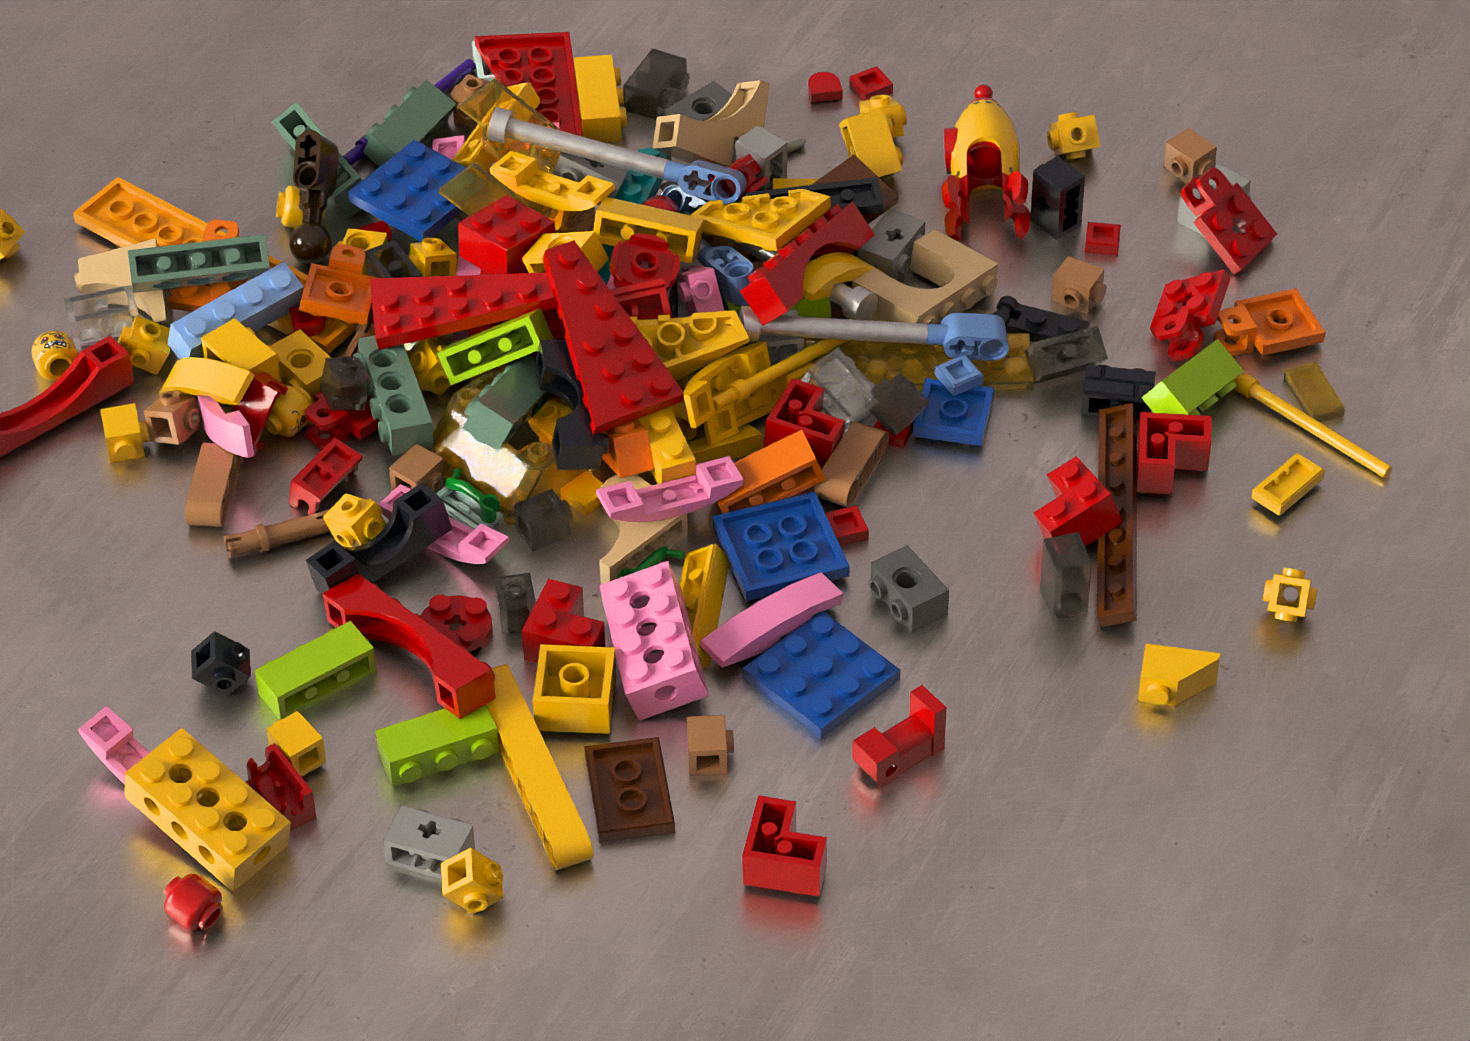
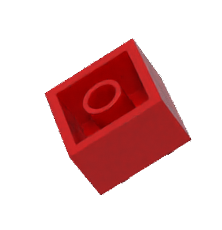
(502, 235)

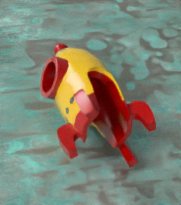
(983, 155)

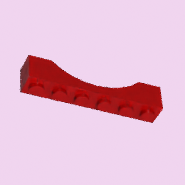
(780, 280)
(91, 378)
(459, 677)

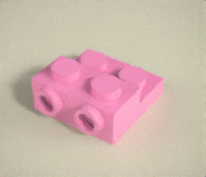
(699, 289)

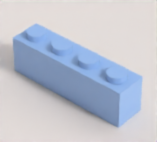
(252, 304)

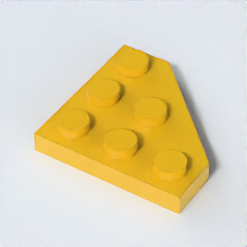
(764, 220)

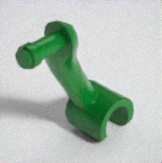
(488, 503)
(653, 559)

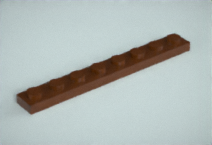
(1119, 546)

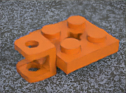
(339, 288)
(194, 297)
(1255, 324)

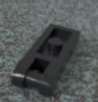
(1035, 321)

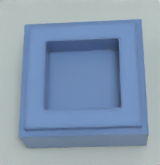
(959, 375)

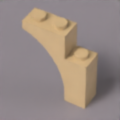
(715, 137)

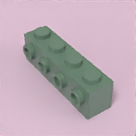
(505, 404)

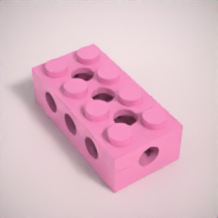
(663, 678)

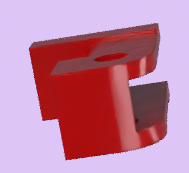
(904, 743)

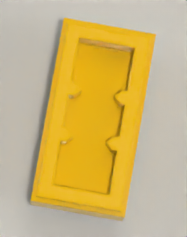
(1288, 484)

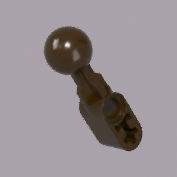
(316, 178)

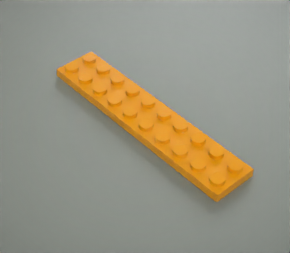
(134, 216)

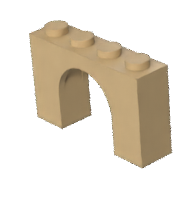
(957, 269)

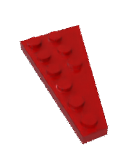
(545, 63)
(440, 305)
(608, 352)

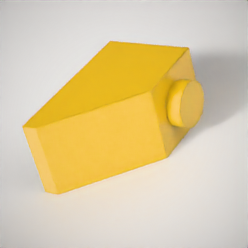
(1175, 674)

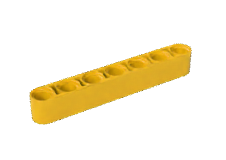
(537, 775)

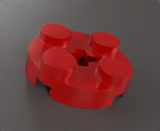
(648, 248)
(461, 610)

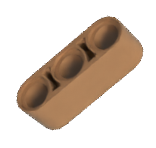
(852, 464)
(212, 486)

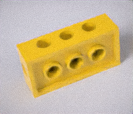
(207, 809)

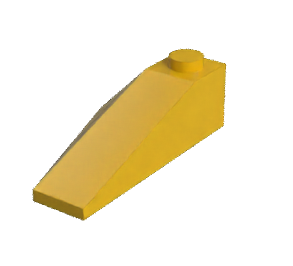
(692, 341)

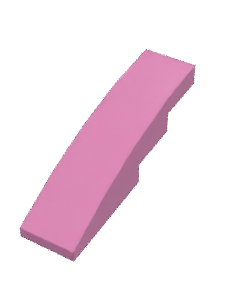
(771, 618)

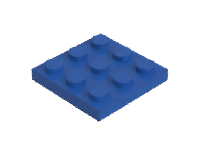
(407, 191)
(779, 544)
(821, 674)

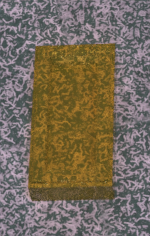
(1314, 392)

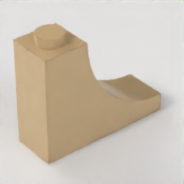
(112, 270)
(638, 539)

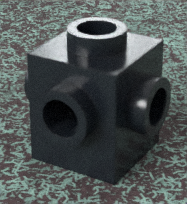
(220, 663)

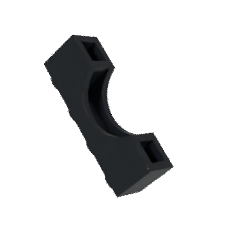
(572, 439)
(414, 524)

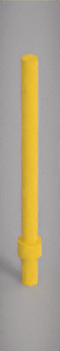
(1250, 387)
(741, 389)

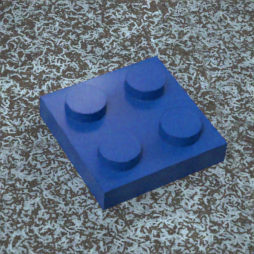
(956, 417)

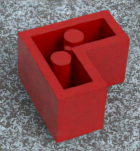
(801, 410)
(1170, 444)
(1079, 505)
(560, 621)
(780, 856)

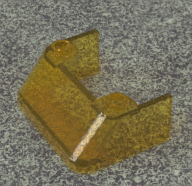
(474, 186)
(505, 473)

